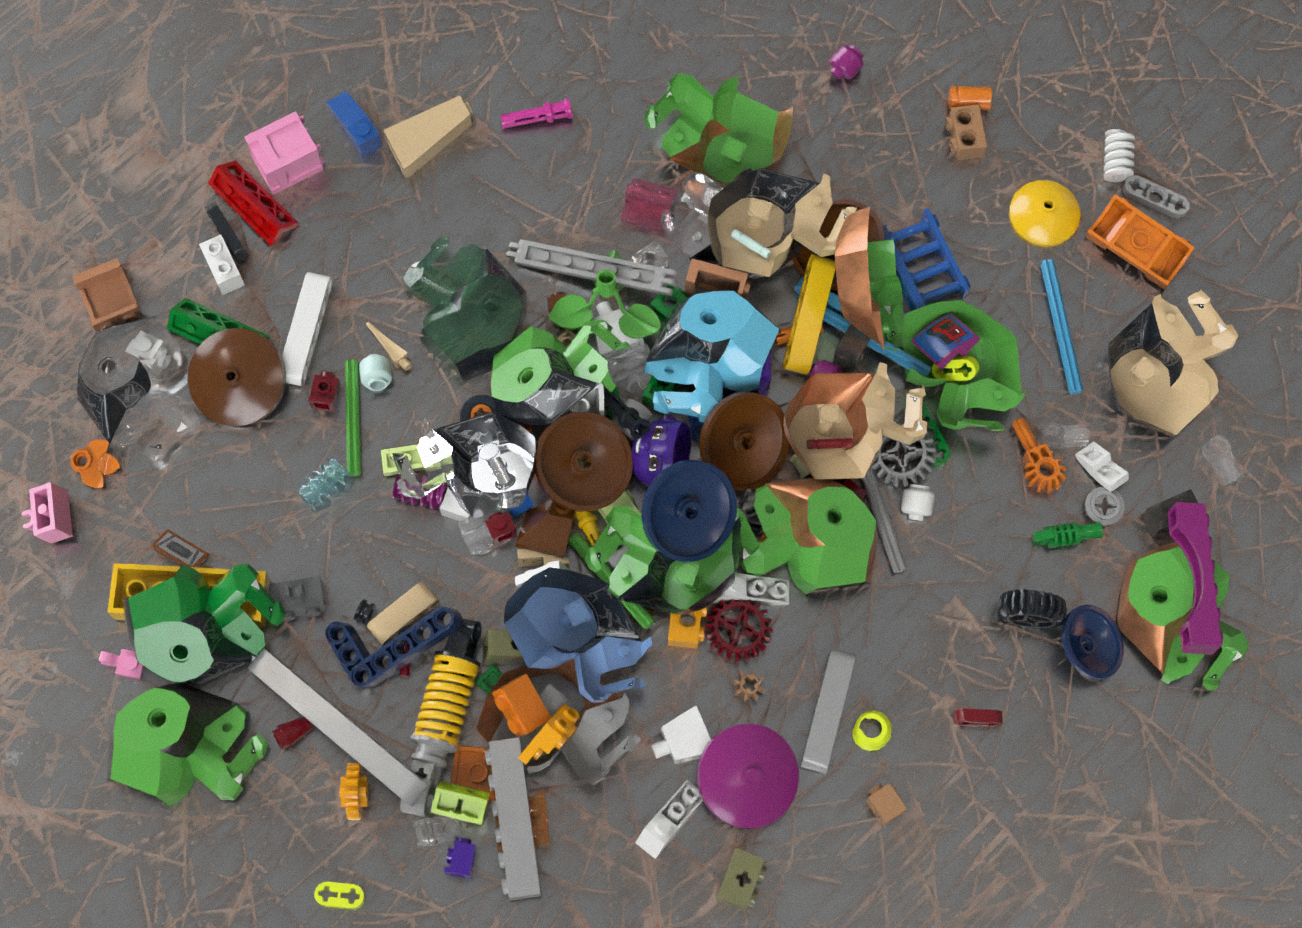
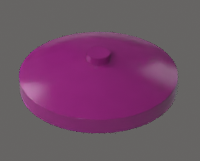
(748, 775)

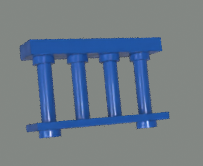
(909, 280)

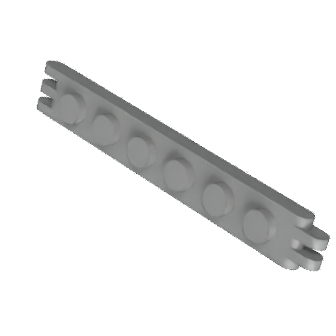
(588, 265)

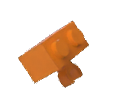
(521, 705)

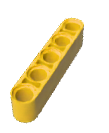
(809, 314)

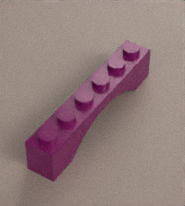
(1190, 531)

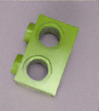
(460, 802)

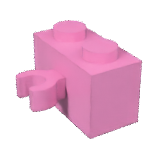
(49, 513)

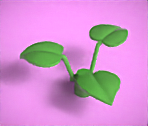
(573, 311)

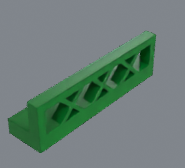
(195, 325)

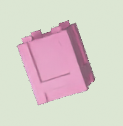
(285, 152)

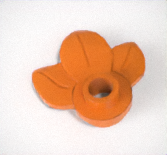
(98, 463)

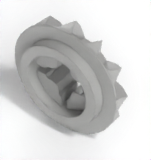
(1112, 499)

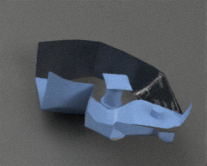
(574, 619)

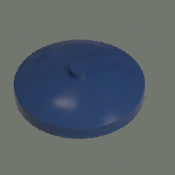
(689, 510)

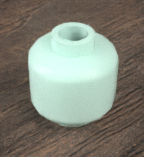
(375, 372)

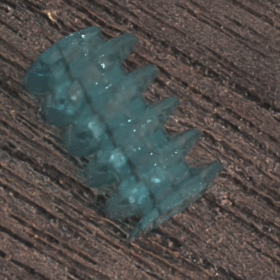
(322, 482)

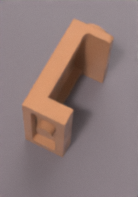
(715, 278)
(107, 295)

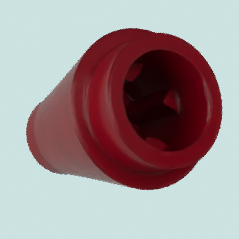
(290, 732)

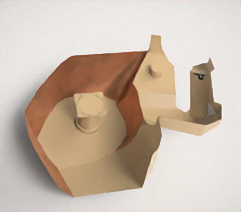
(854, 408)

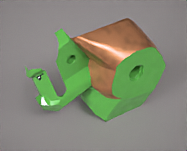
(720, 131)
(814, 529)
(1156, 605)

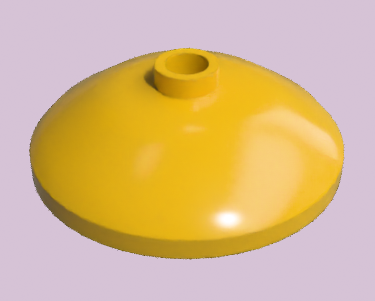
(1044, 225)

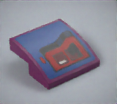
(945, 339)

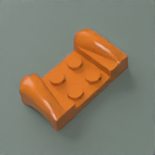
(1140, 241)

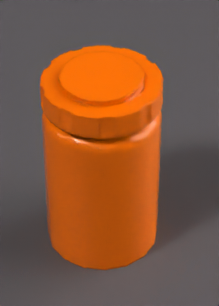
(970, 96)

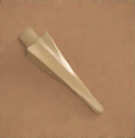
(395, 352)

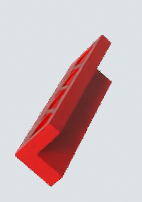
(249, 203)

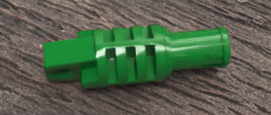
(1066, 534)

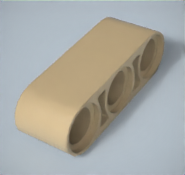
(403, 613)

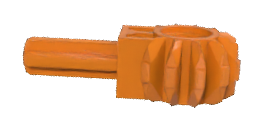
(1038, 458)

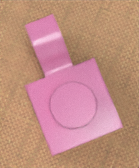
(125, 664)

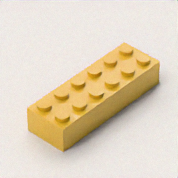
(136, 578)

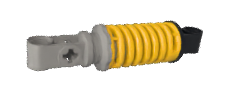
(442, 710)

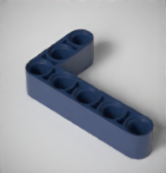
(394, 649)

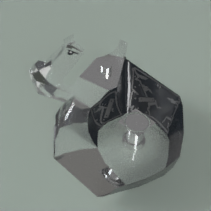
(480, 459)

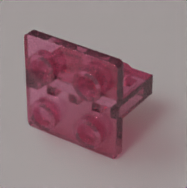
(646, 204)

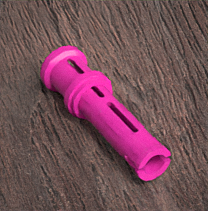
(548, 112)

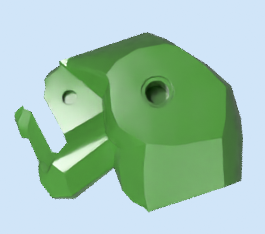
(998, 379)

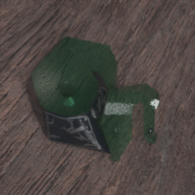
(474, 303)

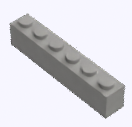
(514, 819)

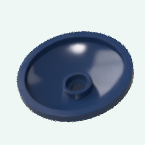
(1092, 642)

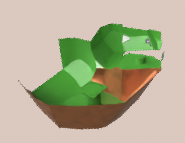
(868, 282)

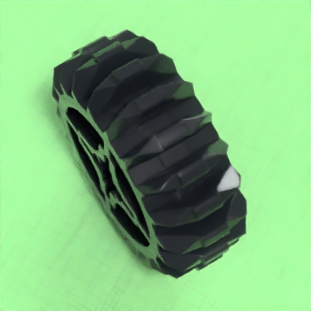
(1032, 609)

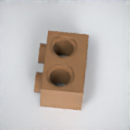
(971, 132)

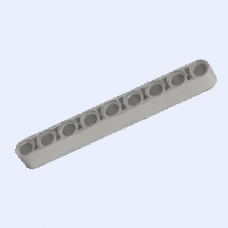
(338, 727)

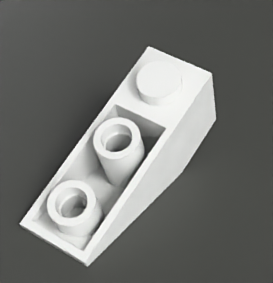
(758, 589)
(670, 819)

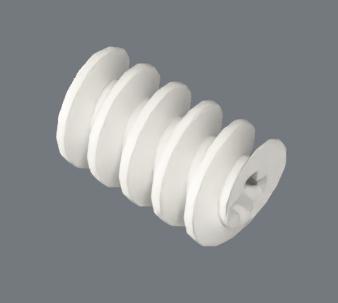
(1118, 155)

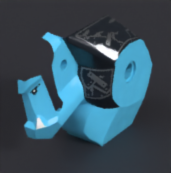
(710, 343)

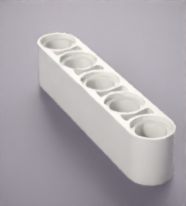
(305, 327)

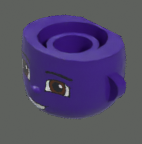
(660, 447)

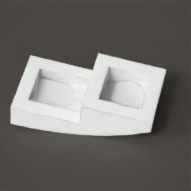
(1099, 465)

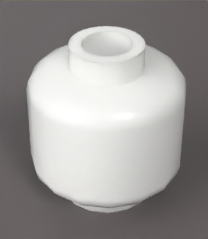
(917, 502)

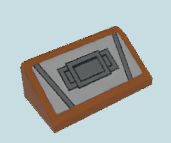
(179, 550)

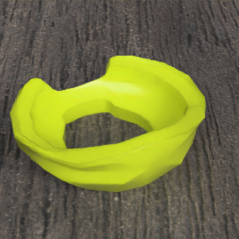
(878, 742)

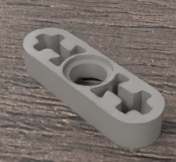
(1168, 210)

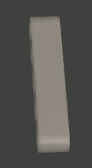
(828, 711)

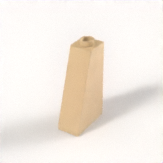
(427, 133)

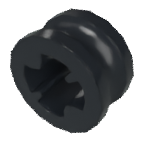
(364, 611)

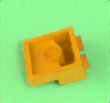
(553, 734)

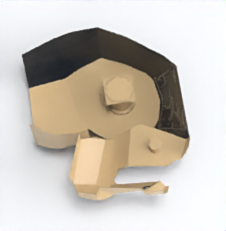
(773, 212)
(1161, 364)

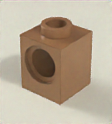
(885, 803)

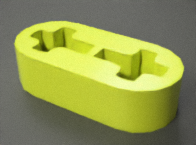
(955, 373)
(339, 902)

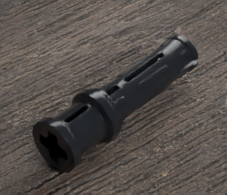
(627, 416)

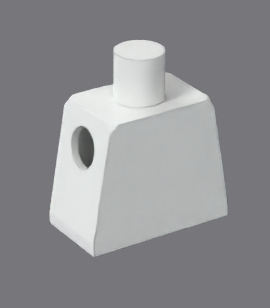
(612, 317)
(683, 738)

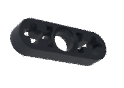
(226, 231)

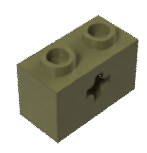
(730, 891)

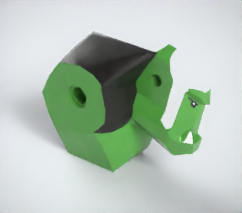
(178, 736)

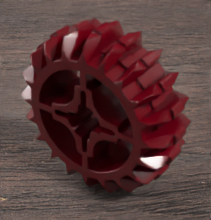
(749, 632)

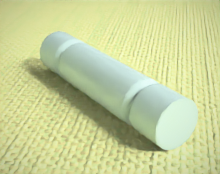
(751, 244)

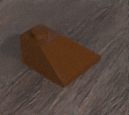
(547, 529)

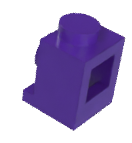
(461, 858)

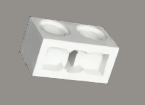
(221, 264)

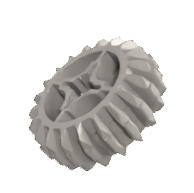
(905, 475)

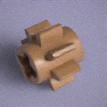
(750, 679)

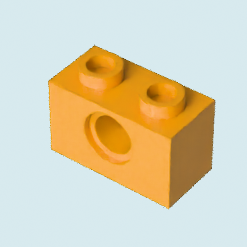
(686, 635)

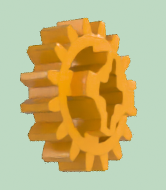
(354, 791)

